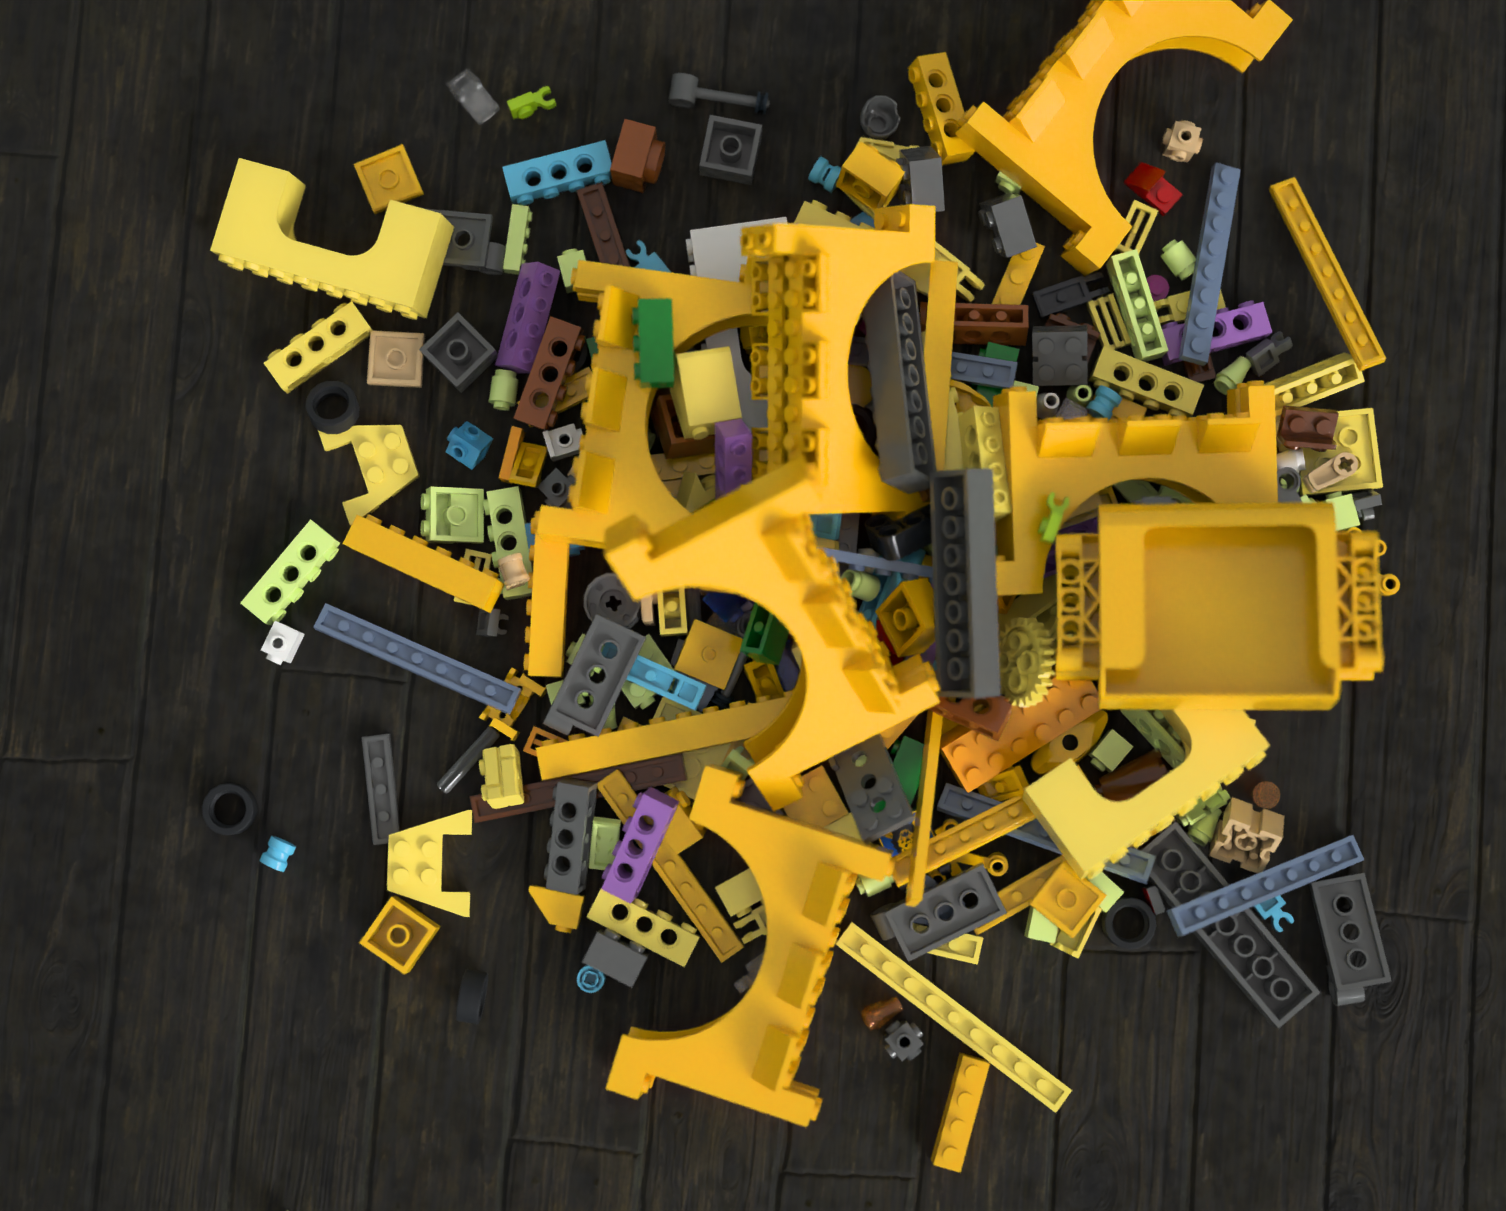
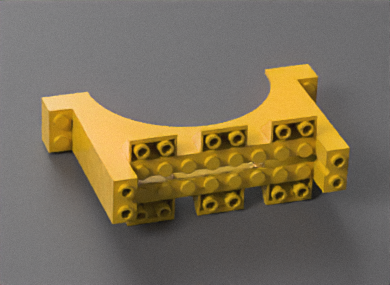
(1050, 126)
(813, 296)
(1198, 456)
(615, 459)
(765, 549)
(758, 1043)

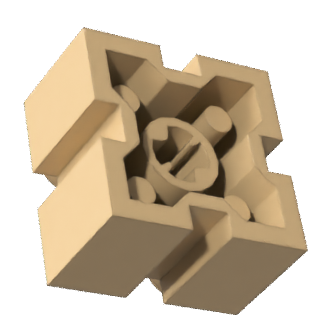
(1247, 835)

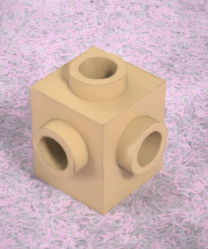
(1182, 141)

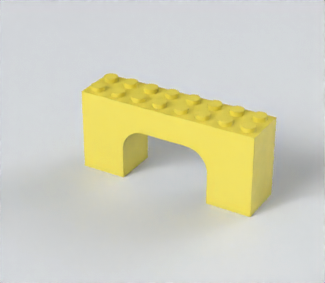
(393, 274)
(1100, 830)

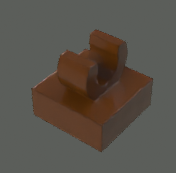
(1199, 373)

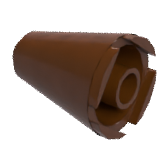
(1132, 777)

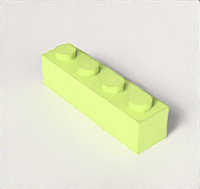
(516, 239)

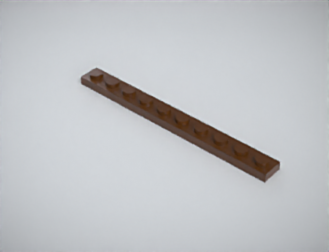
(607, 242)

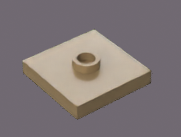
(395, 359)
(647, 609)

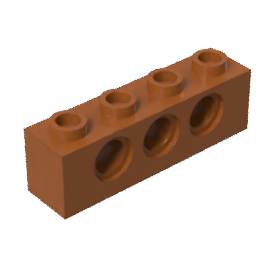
(986, 323)
(555, 333)
(988, 724)

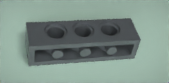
(583, 797)

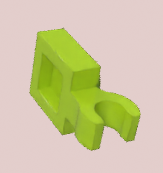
(526, 104)
(1050, 525)

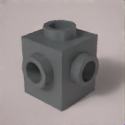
(556, 488)
(902, 1029)

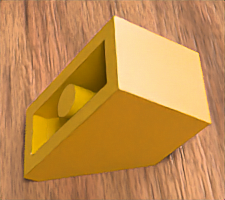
(559, 907)

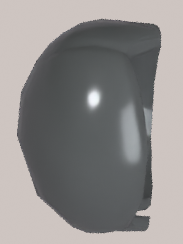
(879, 117)

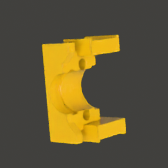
(505, 725)

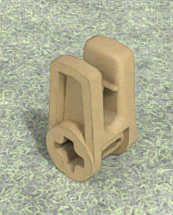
(1330, 473)
(513, 571)

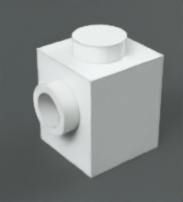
(282, 643)

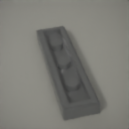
(381, 787)

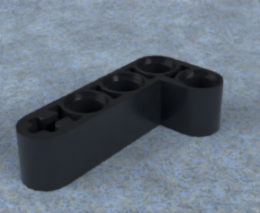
(900, 537)

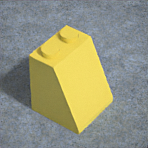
(704, 391)

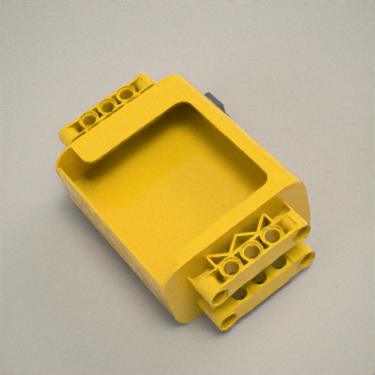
(1218, 606)

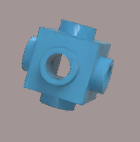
(468, 444)

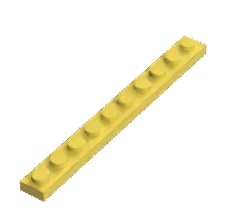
(953, 1017)

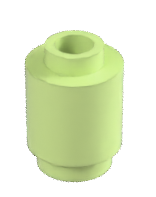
(1179, 259)
(503, 389)
(863, 585)
(872, 886)

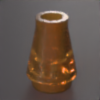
(879, 1013)

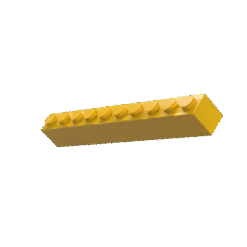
(658, 739)

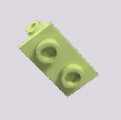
(1197, 813)

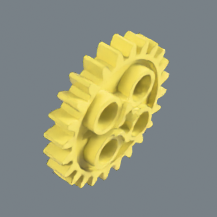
(1025, 661)

